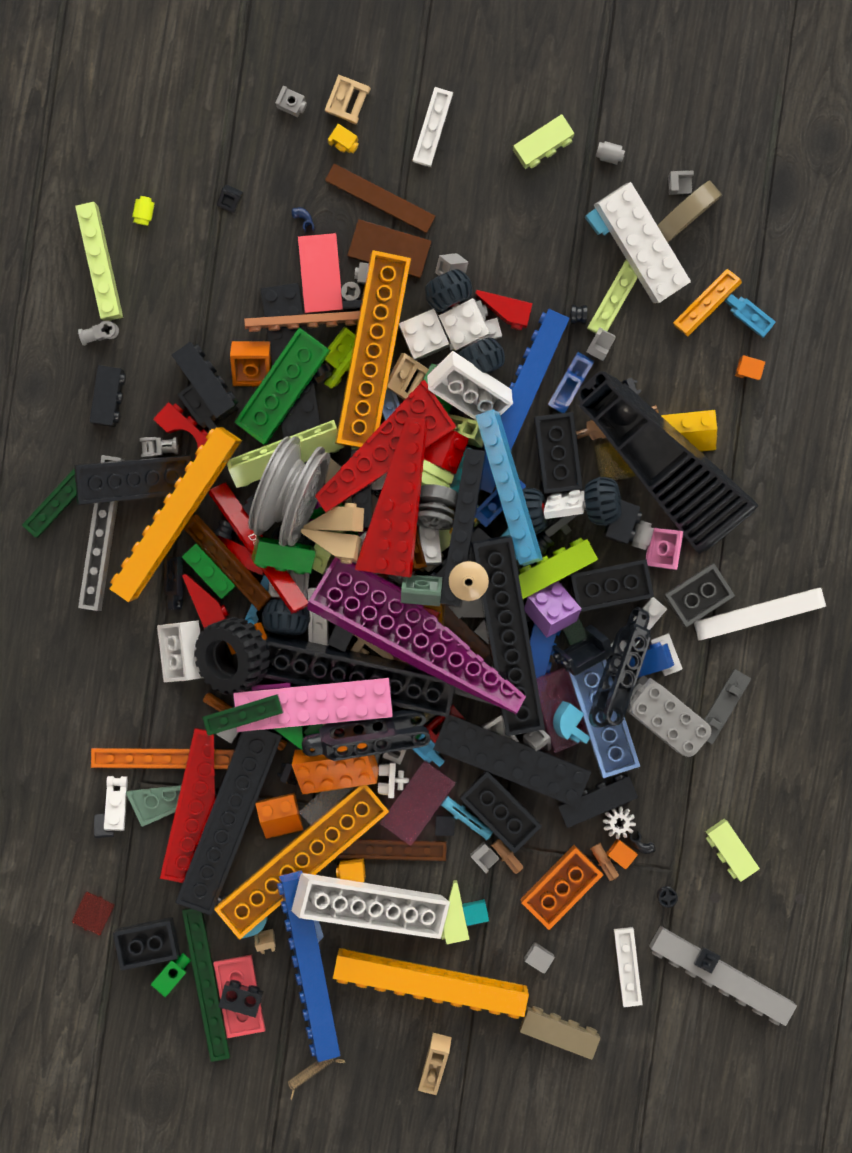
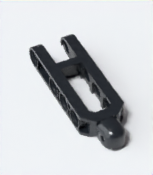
(618, 695)
(396, 730)

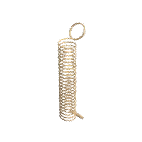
(338, 1060)

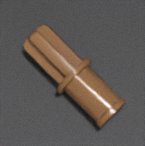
(507, 856)
(604, 862)

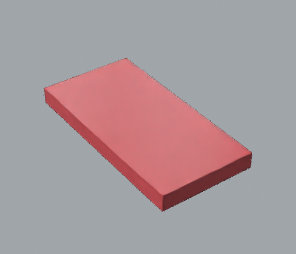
(320, 273)
(241, 970)

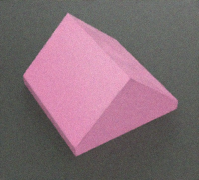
(664, 549)

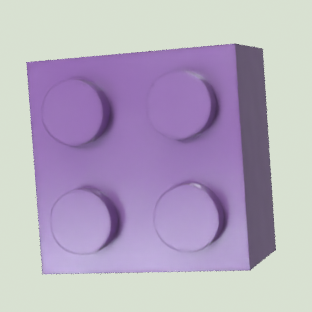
(552, 609)

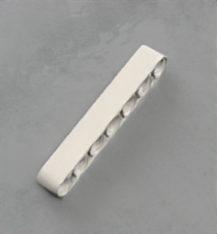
(759, 613)

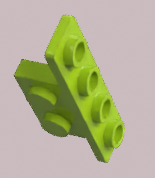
(340, 356)

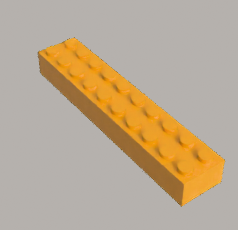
(373, 348)
(175, 514)
(306, 853)
(431, 983)

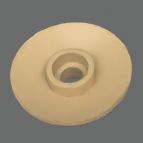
(472, 571)

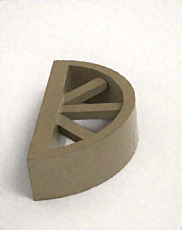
(689, 210)

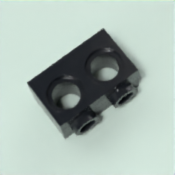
(240, 1004)

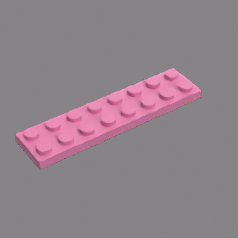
(323, 704)

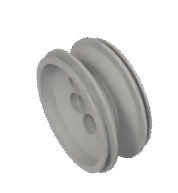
(288, 490)

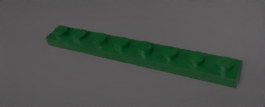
(206, 984)

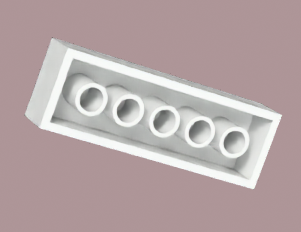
(642, 243)

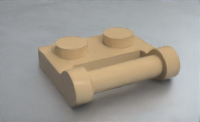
(341, 97)
(402, 375)

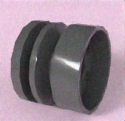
(437, 507)

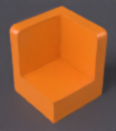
(750, 368)
(621, 853)

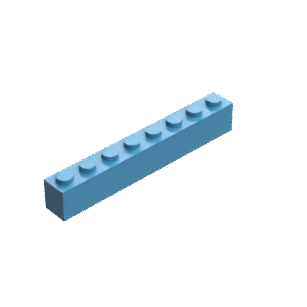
(509, 487)

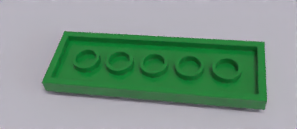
(282, 386)

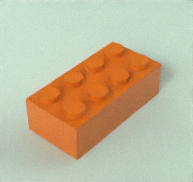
(322, 774)
(561, 887)

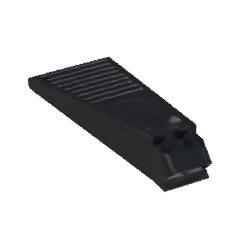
(674, 471)

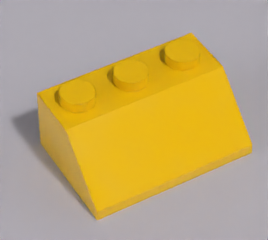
(696, 427)

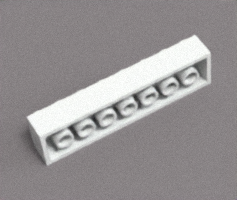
(370, 906)

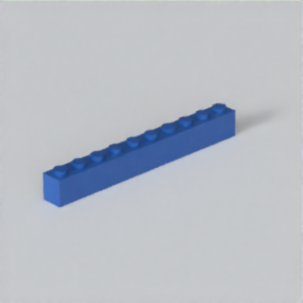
(528, 381)
(309, 975)

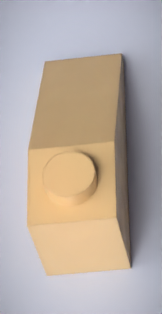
(339, 519)
(342, 546)
(435, 1063)

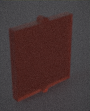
(93, 913)

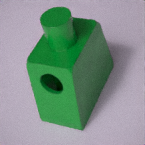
(165, 981)

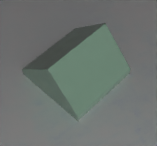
(421, 590)

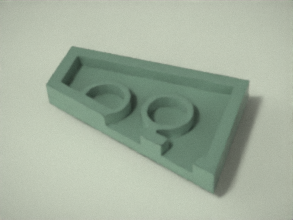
(153, 803)

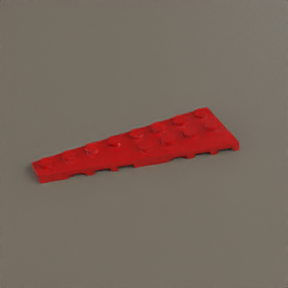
(377, 452)
(393, 527)
(192, 807)

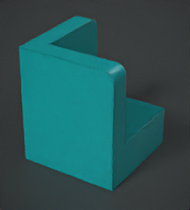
(475, 912)

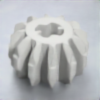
(625, 824)

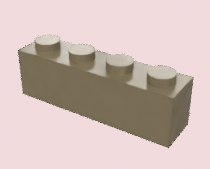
(560, 1032)

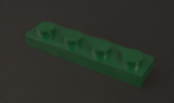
(52, 506)
(243, 714)

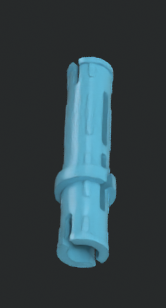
(448, 804)

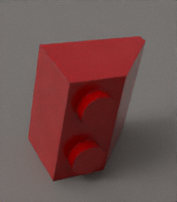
(447, 451)

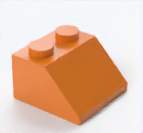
(250, 362)
(279, 815)

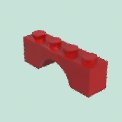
(173, 420)

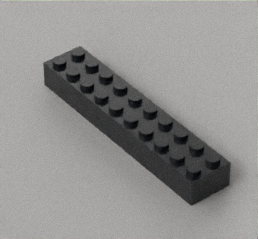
(509, 631)
(319, 664)

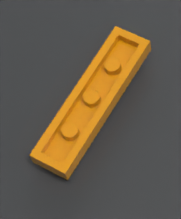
(707, 302)

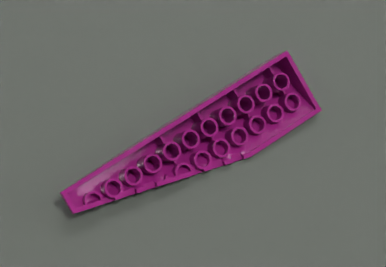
(374, 612)

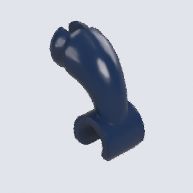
(304, 214)

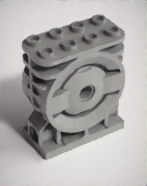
(668, 717)

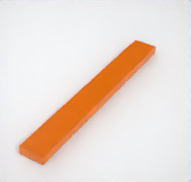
(151, 758)

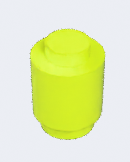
(143, 210)

